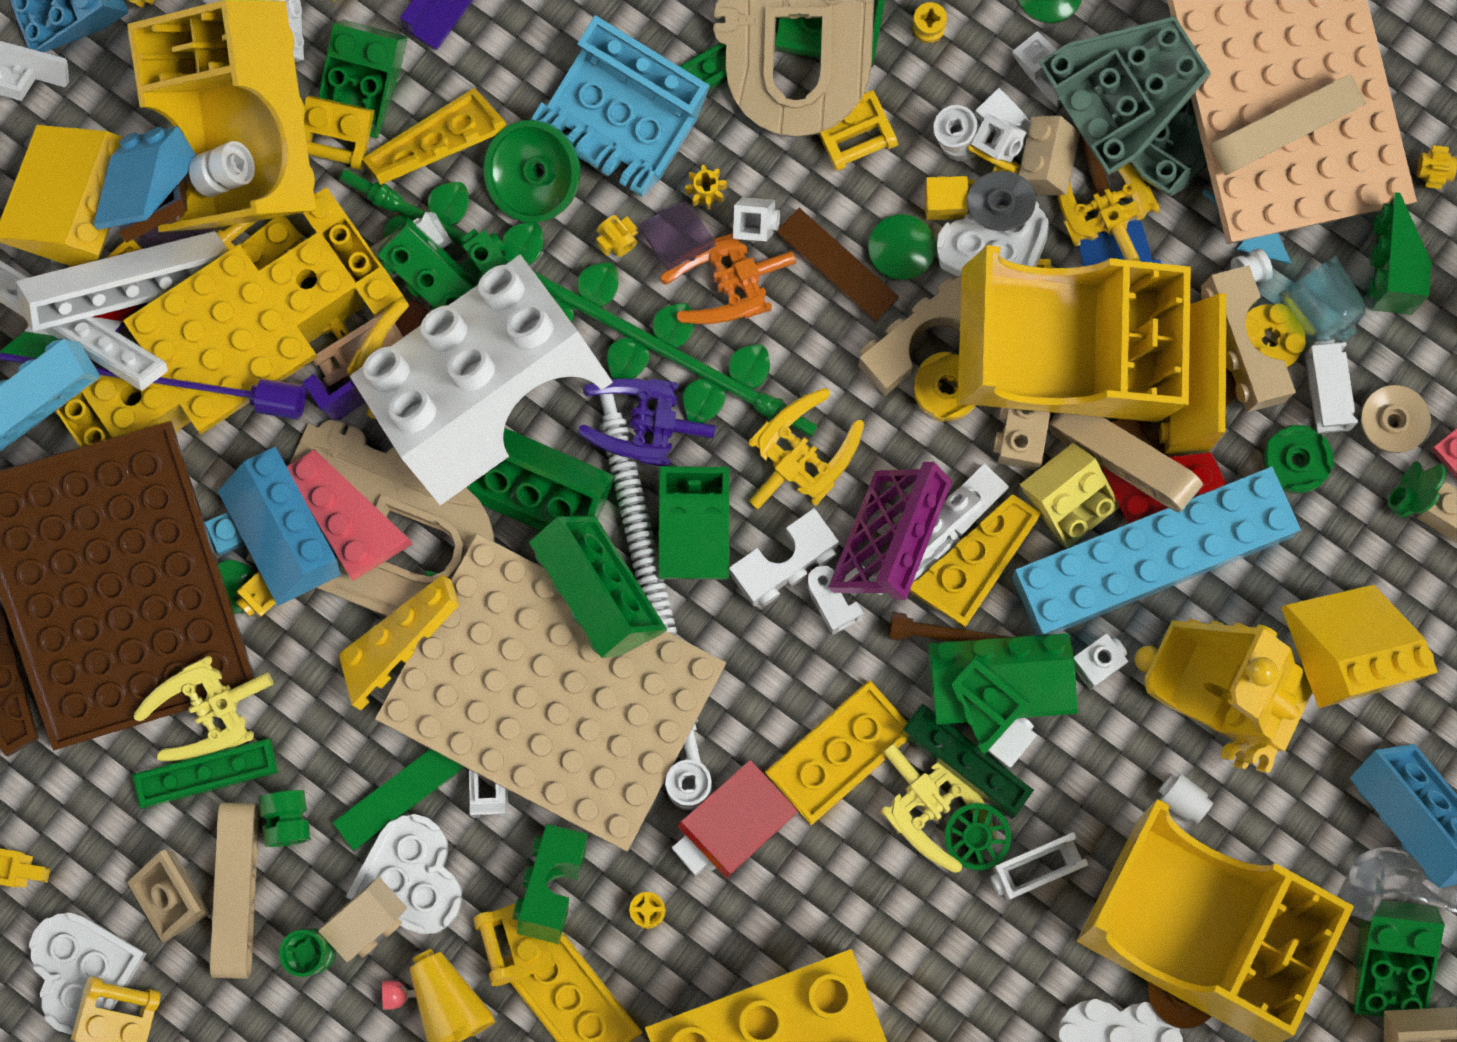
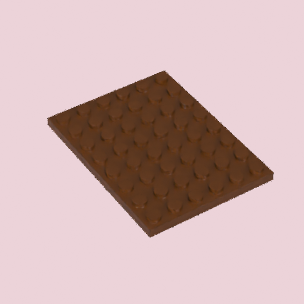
(112, 582)

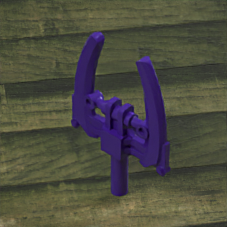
(659, 422)

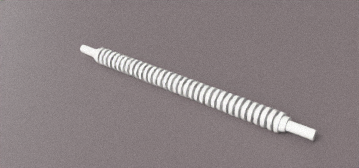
(638, 530)

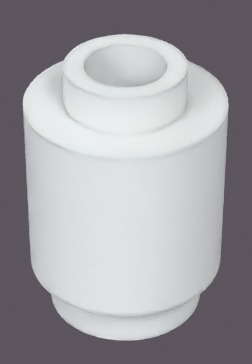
(1185, 798)

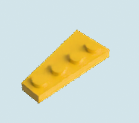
(443, 133)
(970, 569)
(395, 639)

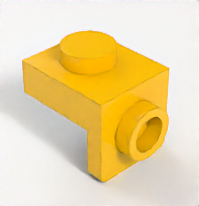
(255, 597)

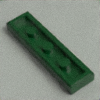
(967, 762)

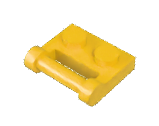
(864, 117)
(340, 122)
(267, 242)
(528, 953)
(105, 1025)

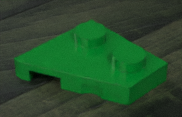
(987, 701)

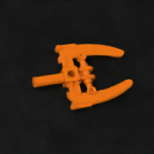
(742, 274)

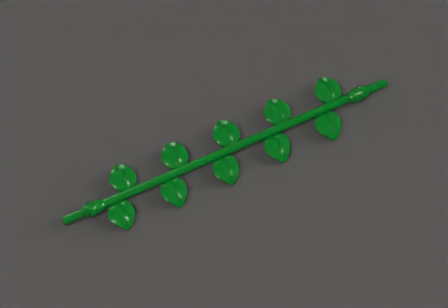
(597, 288)

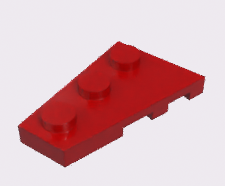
(1138, 505)

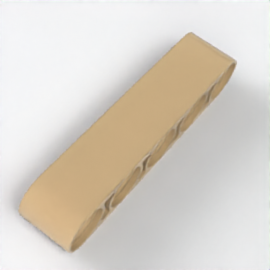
(1287, 124)
(1129, 458)
(234, 890)

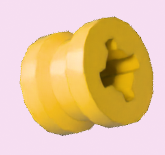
(927, 30)
(644, 906)

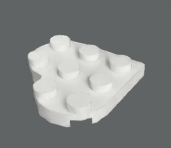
(965, 238)
(411, 863)
(70, 951)
(1104, 1023)

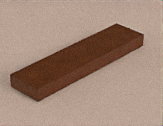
(837, 265)

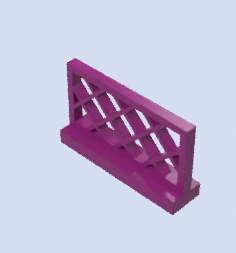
(908, 536)

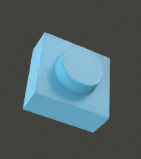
(224, 533)

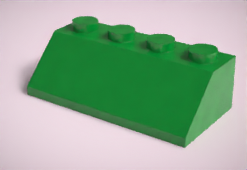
(541, 484)
(596, 585)
(1034, 665)

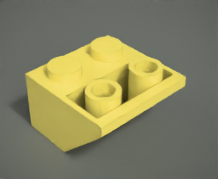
(1070, 494)

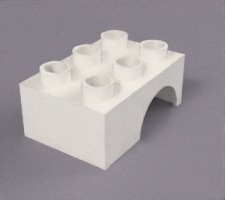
(463, 372)

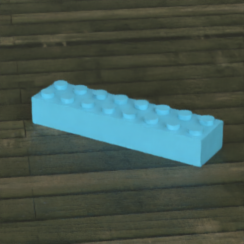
(1155, 553)

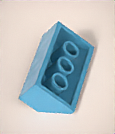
(278, 527)
(1415, 806)

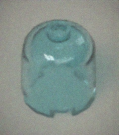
(1326, 303)

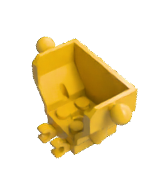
(1233, 682)

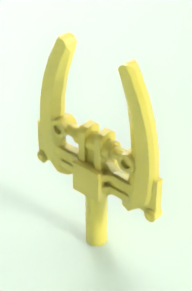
(219, 702)
(924, 792)

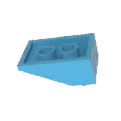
(142, 175)

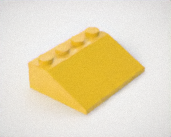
(59, 195)
(1201, 422)
(1356, 645)

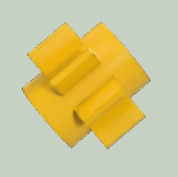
(1437, 167)
(715, 185)
(616, 236)

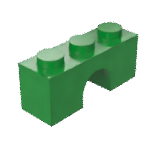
(557, 855)

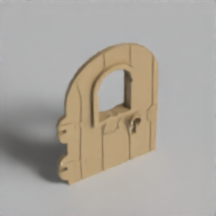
(750, 61)
(394, 488)

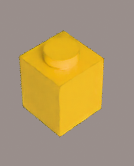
(946, 197)

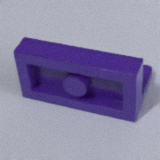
(433, 19)
(335, 404)

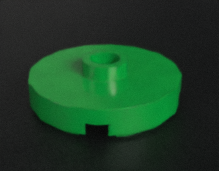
(1310, 447)

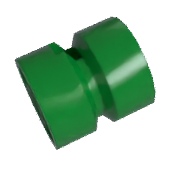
(284, 818)
(306, 953)

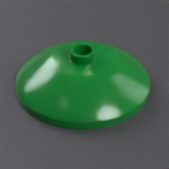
(513, 173)

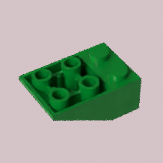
(363, 68)
(1399, 261)
(694, 523)
(1397, 958)

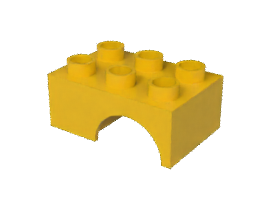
(223, 79)
(1075, 338)
(1215, 928)
(805, 1005)

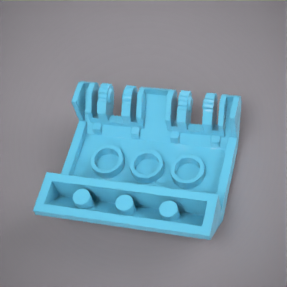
(625, 106)

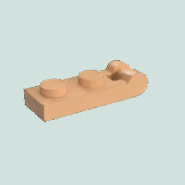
(346, 348)

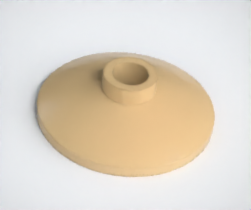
(1406, 407)

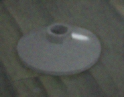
(1001, 189)

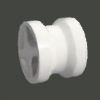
(1258, 262)

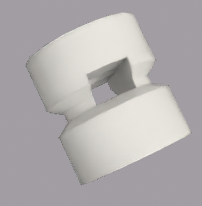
(955, 131)
(222, 169)
(688, 784)

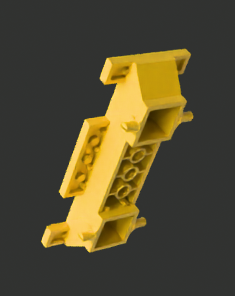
(238, 327)

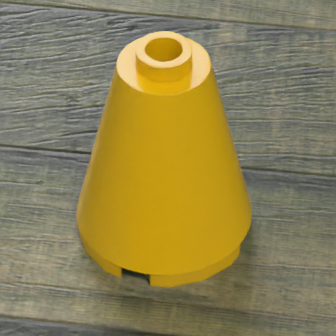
(446, 1001)

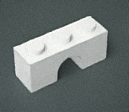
(762, 579)

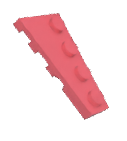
(349, 520)

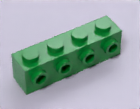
(424, 266)

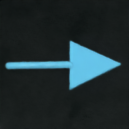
(1269, 244)

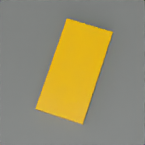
(838, 753)
(574, 1000)

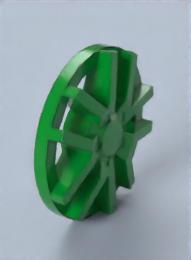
(978, 836)

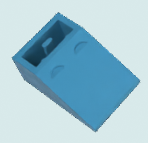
(59, 22)

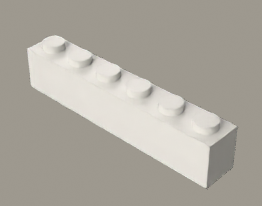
(113, 281)

